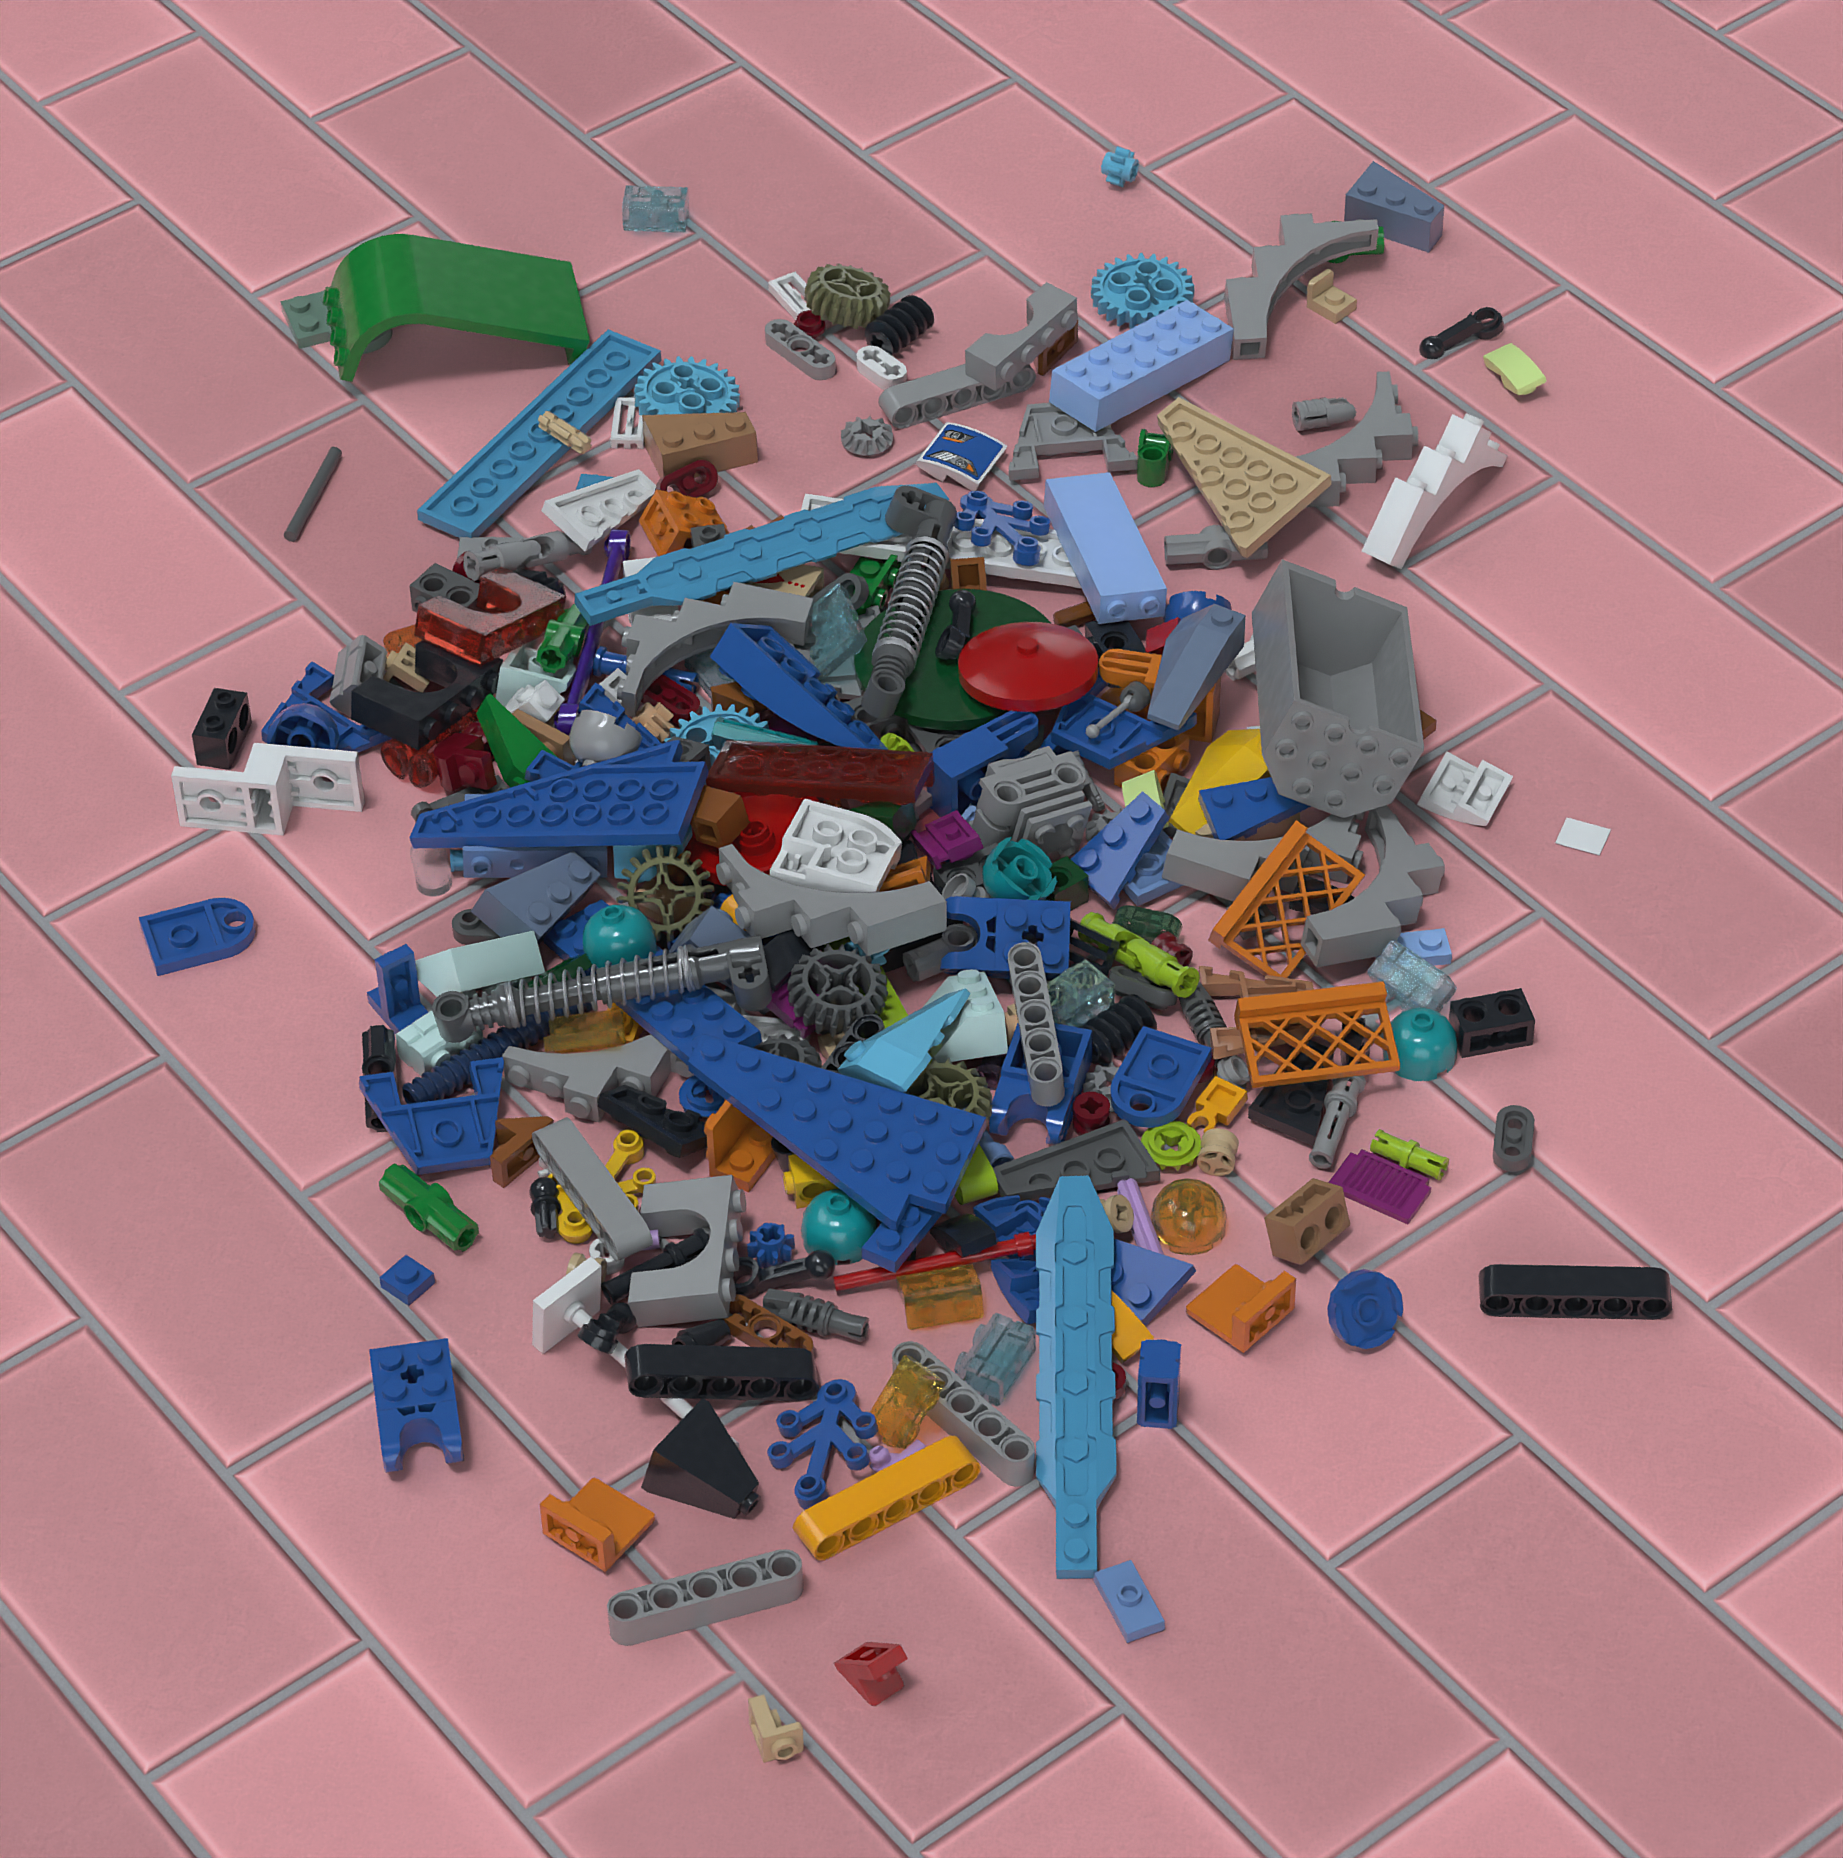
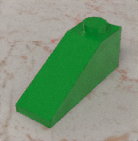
(509, 741)

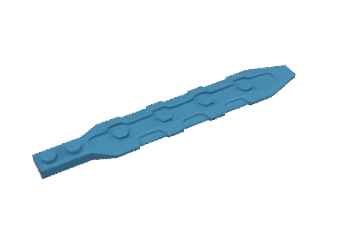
(748, 555)
(1075, 1368)

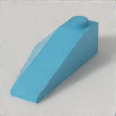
(900, 1051)

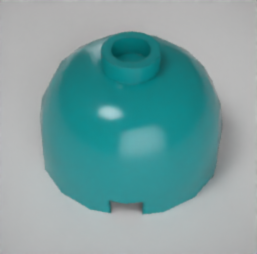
(1018, 871)
(618, 934)
(1423, 1043)
(837, 1226)

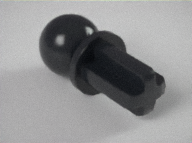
(545, 1206)

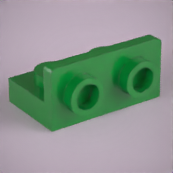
(879, 578)

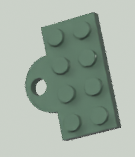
(308, 323)

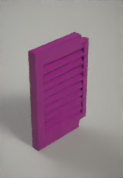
(1382, 1185)

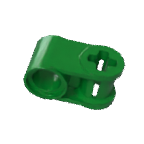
(1153, 458)

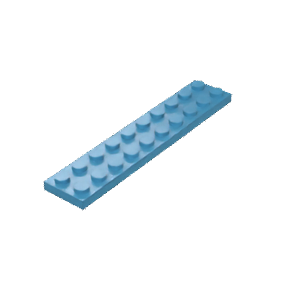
(523, 450)

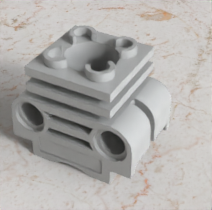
(1034, 801)

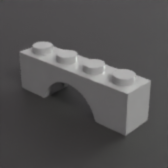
(999, 357)

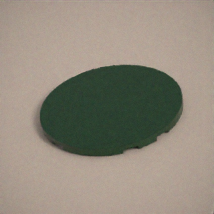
(933, 690)

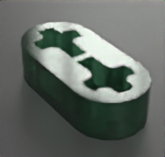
(1147, 922)

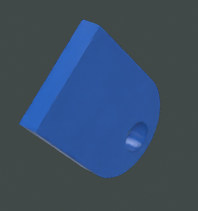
(197, 934)
(1157, 1073)

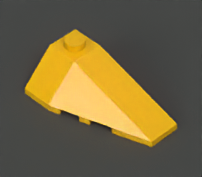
(1226, 761)

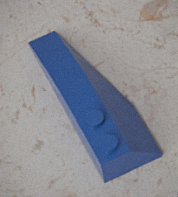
(788, 685)

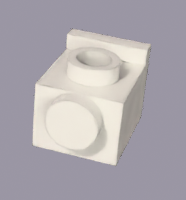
(538, 701)

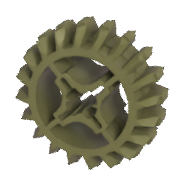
(846, 295)
(661, 864)
(954, 1087)

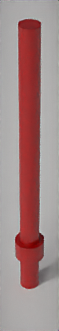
(1022, 1245)

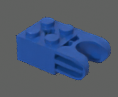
(966, 759)
(1001, 926)
(1013, 1095)
(415, 1400)

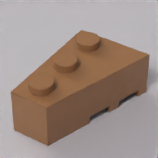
(680, 439)

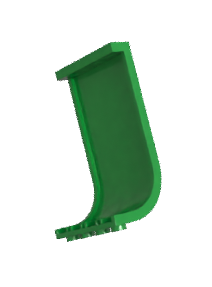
(451, 287)

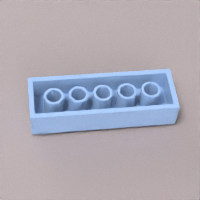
(1141, 365)

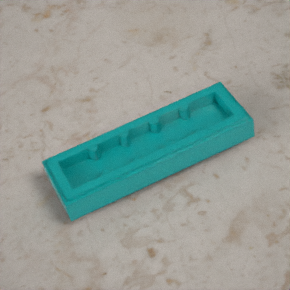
(746, 732)

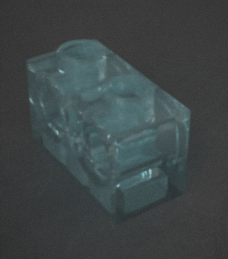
(1080, 994)

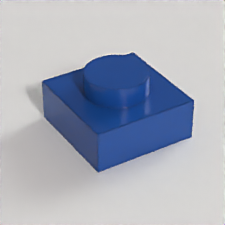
(407, 1280)

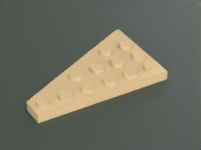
(1241, 476)

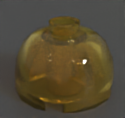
(1189, 1216)

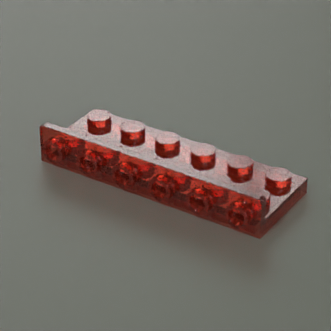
(821, 771)

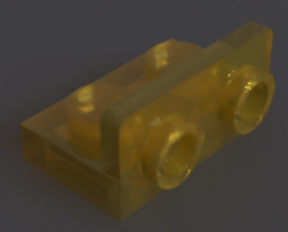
(585, 1032)
(941, 1296)
(905, 1402)

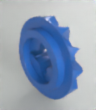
(693, 1097)

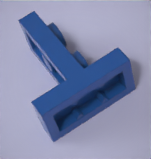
(398, 990)

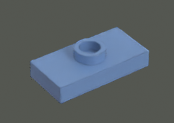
(1129, 1601)

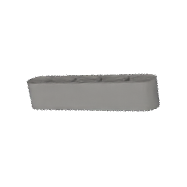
(945, 394)
(1036, 1024)
(592, 1189)
(975, 1421)
(728, 1593)

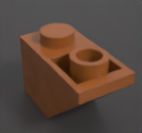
(718, 817)

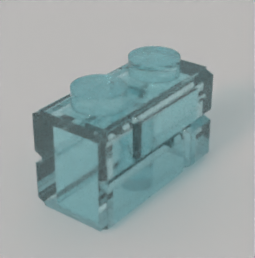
(655, 208)
(1411, 978)
(996, 1357)

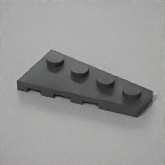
(1103, 1154)

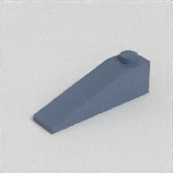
(1194, 661)

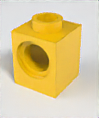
(804, 1182)

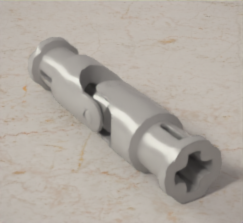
(510, 555)

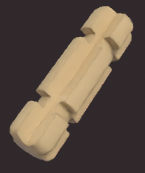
(564, 432)

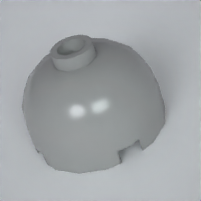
(598, 739)

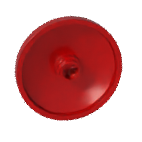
(1028, 666)
(759, 840)

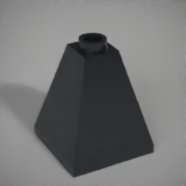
(702, 1466)

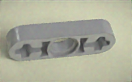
(815, 362)

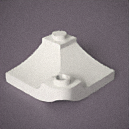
(836, 850)

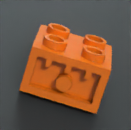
(671, 516)
(737, 1146)
(1243, 1306)
(595, 1522)

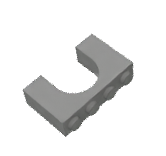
(706, 1283)

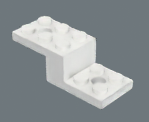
(268, 789)

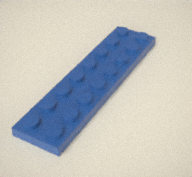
(674, 1019)

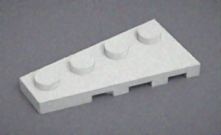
(595, 510)

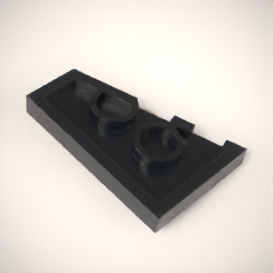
(1293, 1107)
(673, 1130)

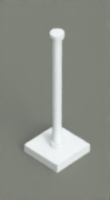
(572, 1304)

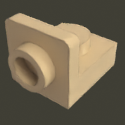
(1328, 299)
(403, 667)
(770, 1736)

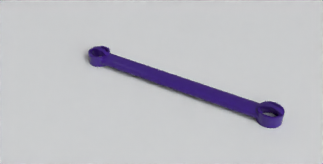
(617, 552)

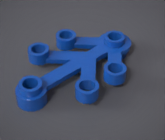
(980, 506)
(833, 1401)

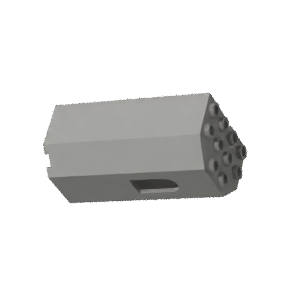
(1334, 692)

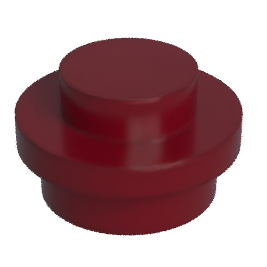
(810, 324)

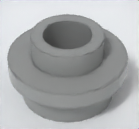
(1234, 1071)

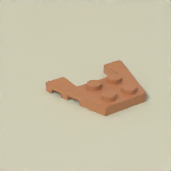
(1227, 1040)

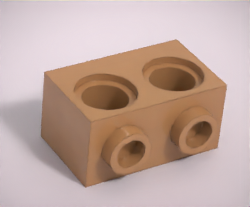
(1307, 1221)

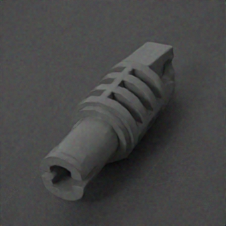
(1201, 1015)
(815, 1314)

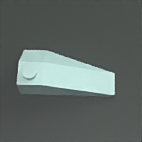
(522, 669)

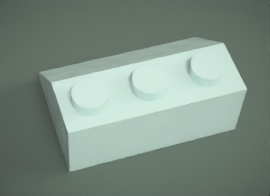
(482, 965)
(978, 1026)

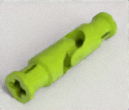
(1144, 957)

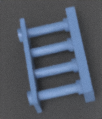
(512, 861)

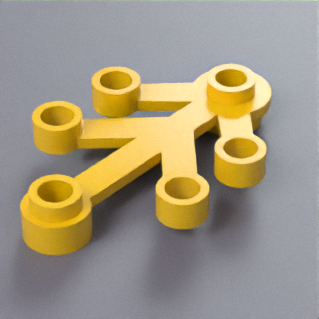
(627, 1150)

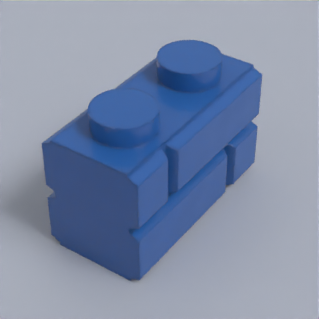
(1158, 1383)

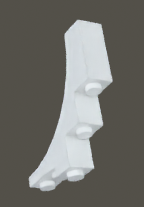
(1436, 474)

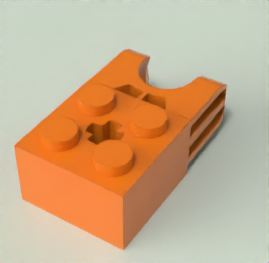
(1125, 666)

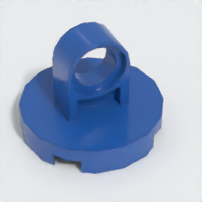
(1364, 1308)

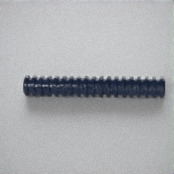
(455, 1073)

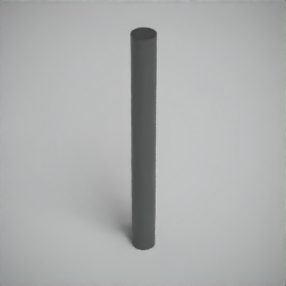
(312, 494)

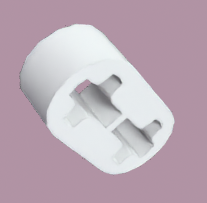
(880, 367)

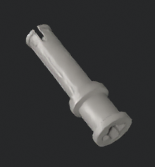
(1325, 1148)

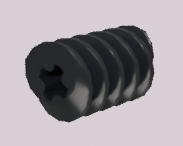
(900, 324)
(1118, 1027)

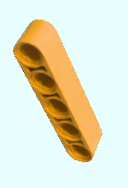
(886, 1497)

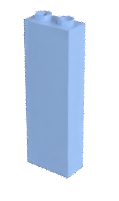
(1105, 548)

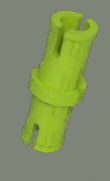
(1409, 1154)

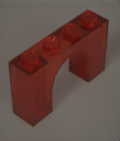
(518, 617)

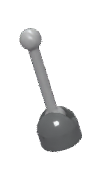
(1133, 697)

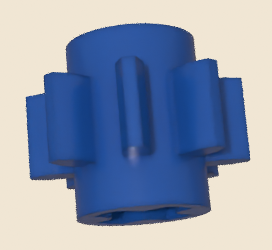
(770, 1245)

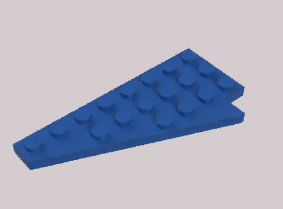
(614, 802)
(857, 1134)

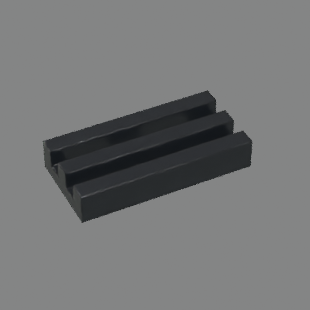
(1100, 937)

